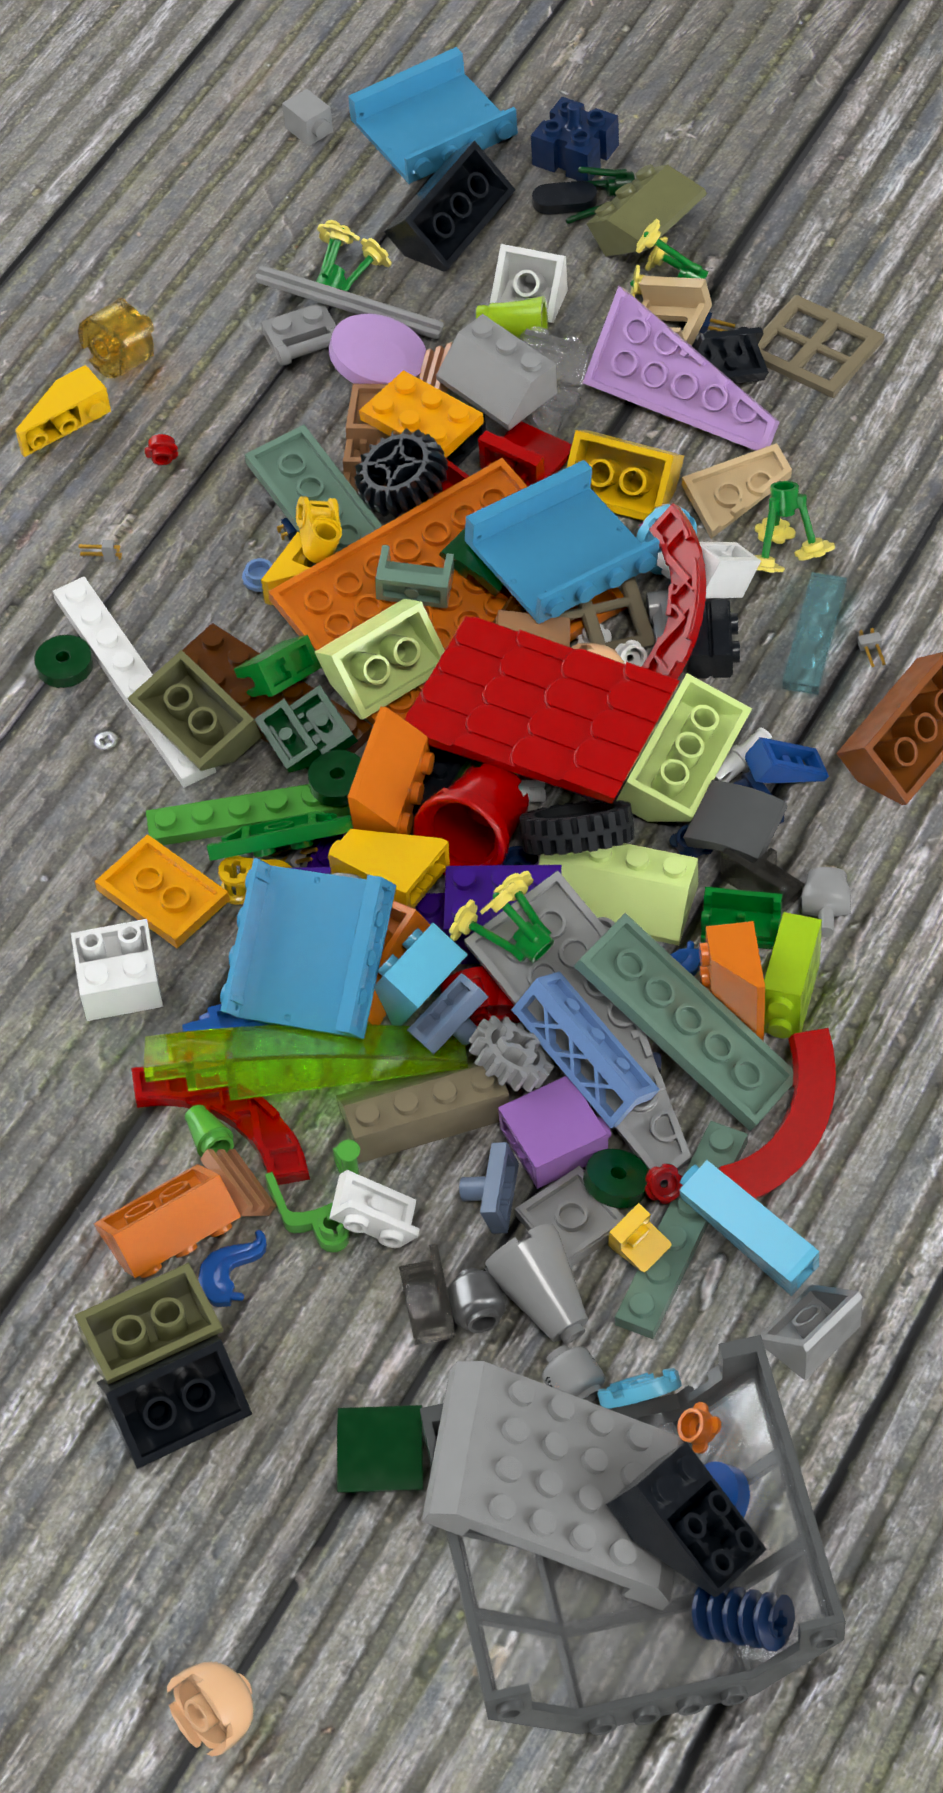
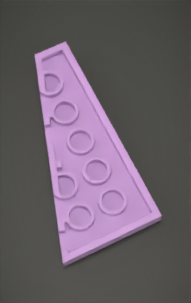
(659, 370)

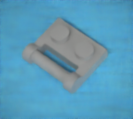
(299, 332)

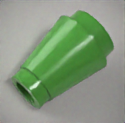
(208, 1130)

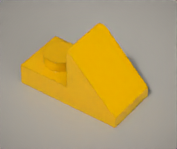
(287, 565)
(638, 1239)

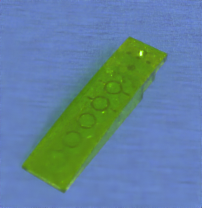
(291, 1059)

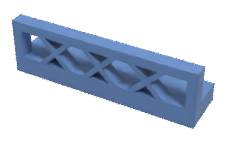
(595, 1042)

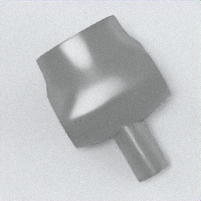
(826, 896)

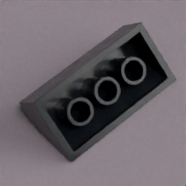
(450, 208)

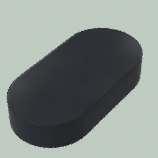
(564, 197)

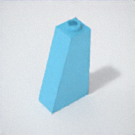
(750, 1226)

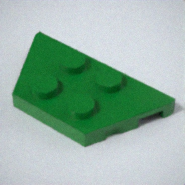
(265, 836)

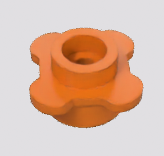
(698, 1427)

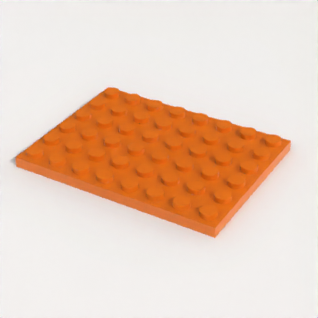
(342, 588)

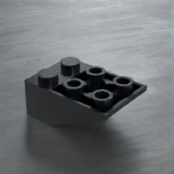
(687, 1521)

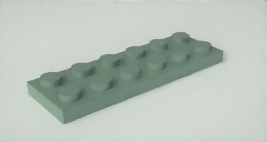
(300, 467)
(687, 1021)

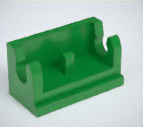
(280, 666)
(739, 906)

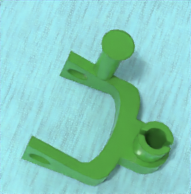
(319, 1219)

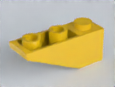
(63, 409)

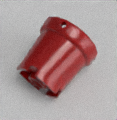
(475, 815)

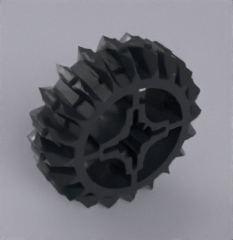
(409, 467)

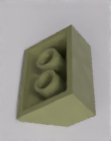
(653, 195)
(195, 714)
(147, 1323)

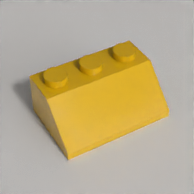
(627, 474)

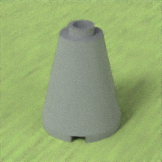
(541, 1282)

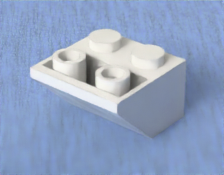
(727, 569)
(116, 970)

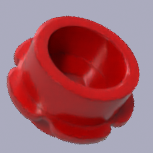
(161, 449)
(654, 1178)

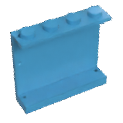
(428, 115)
(557, 543)
(307, 949)

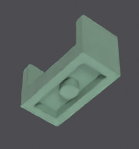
(413, 581)

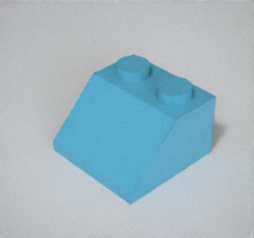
(417, 972)

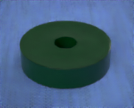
(67, 673)
(324, 770)
(615, 1178)

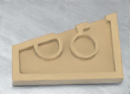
(735, 486)

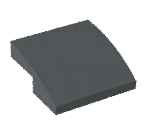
(735, 820)

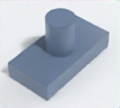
(449, 1015)
(495, 1188)

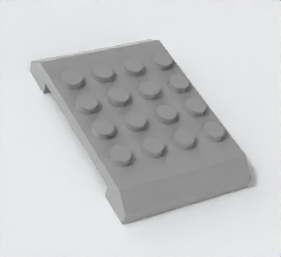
(540, 1473)

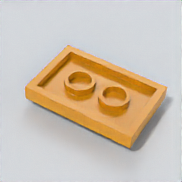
(418, 405)
(163, 889)

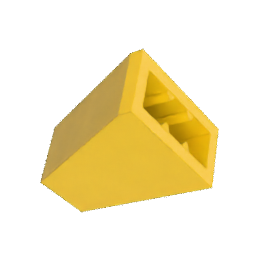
(403, 859)

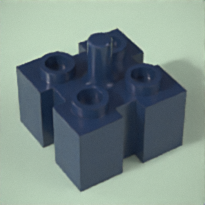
(574, 139)

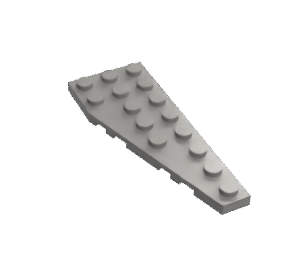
(651, 1126)

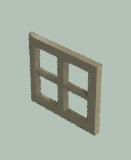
(831, 322)
(632, 600)

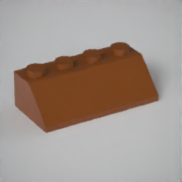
(902, 735)

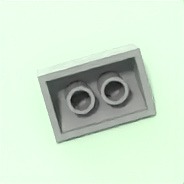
(497, 372)

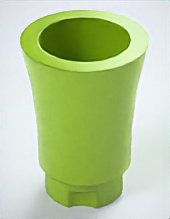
(517, 315)

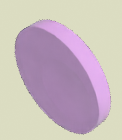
(375, 349)

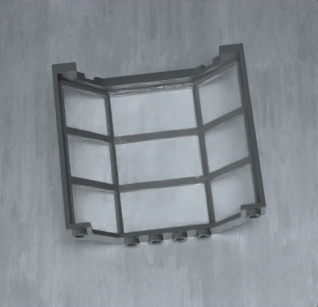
(584, 1658)

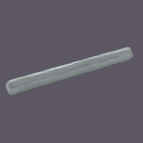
(346, 300)

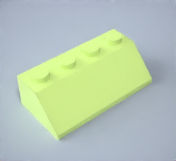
(684, 753)
(636, 880)

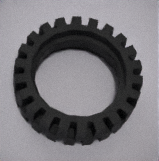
(576, 827)

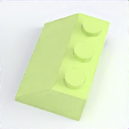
(382, 657)

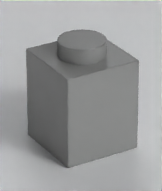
(307, 117)

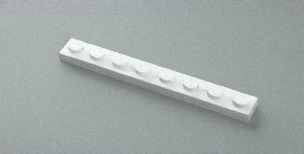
(120, 664)

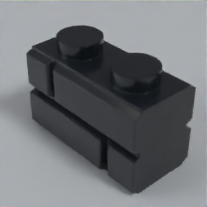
(714, 647)

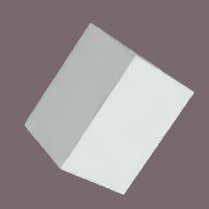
(528, 275)

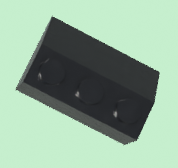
(176, 1401)

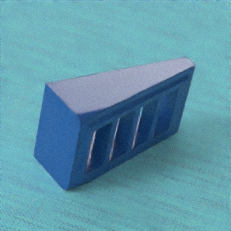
(782, 762)

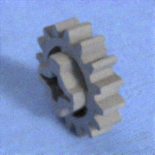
(510, 1054)

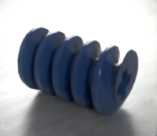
(744, 1617)

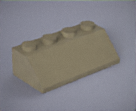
(420, 1109)

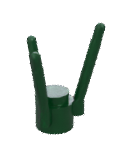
(613, 182)

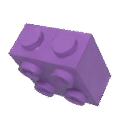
(553, 1130)

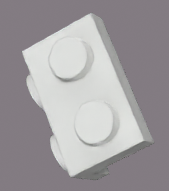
(374, 1210)

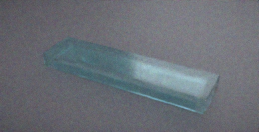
(814, 633)

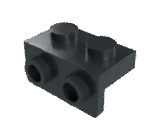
(735, 353)

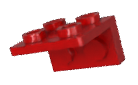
(526, 450)

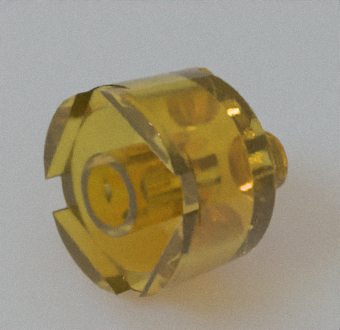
(117, 338)

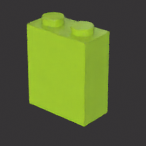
(791, 974)

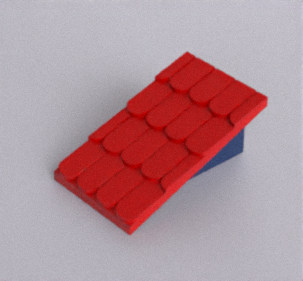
(541, 708)

